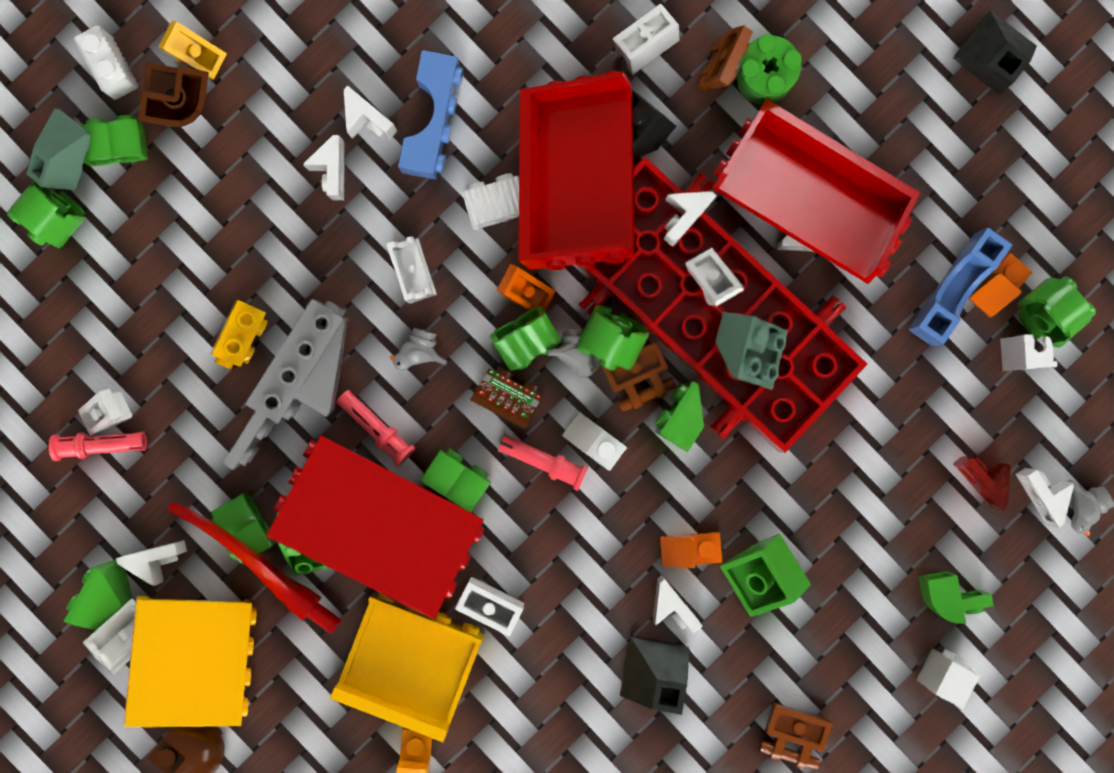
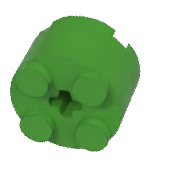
(776, 55)
(47, 215)
(1055, 310)
(612, 338)

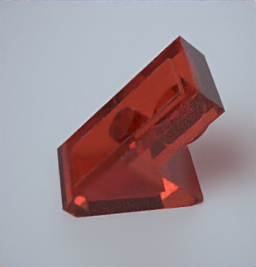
(991, 486)

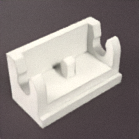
(647, 38)
(411, 269)
(1020, 354)
(113, 640)

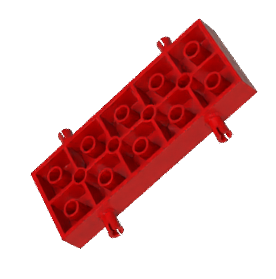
(673, 308)

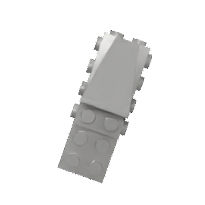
(313, 381)

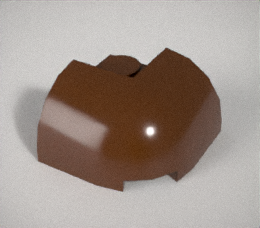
(172, 95)
(190, 750)

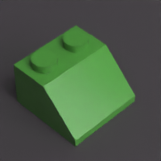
(766, 576)

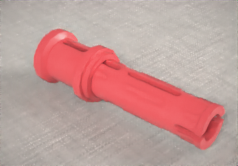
(385, 437)
(84, 445)
(557, 467)

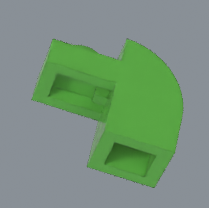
(944, 598)

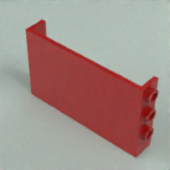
(576, 172)
(817, 191)
(375, 527)

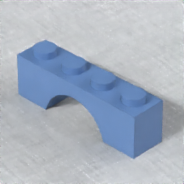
(422, 153)
(972, 266)

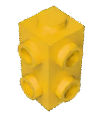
(237, 335)

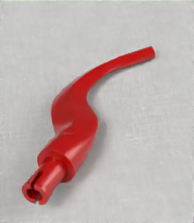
(295, 596)

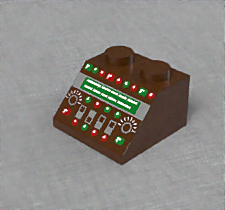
(507, 397)

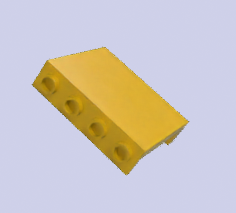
(189, 663)
(408, 666)

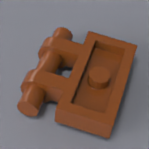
(725, 59)
(647, 365)
(797, 727)

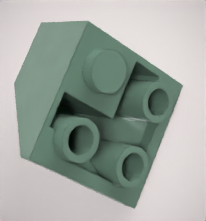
(59, 153)
(751, 348)

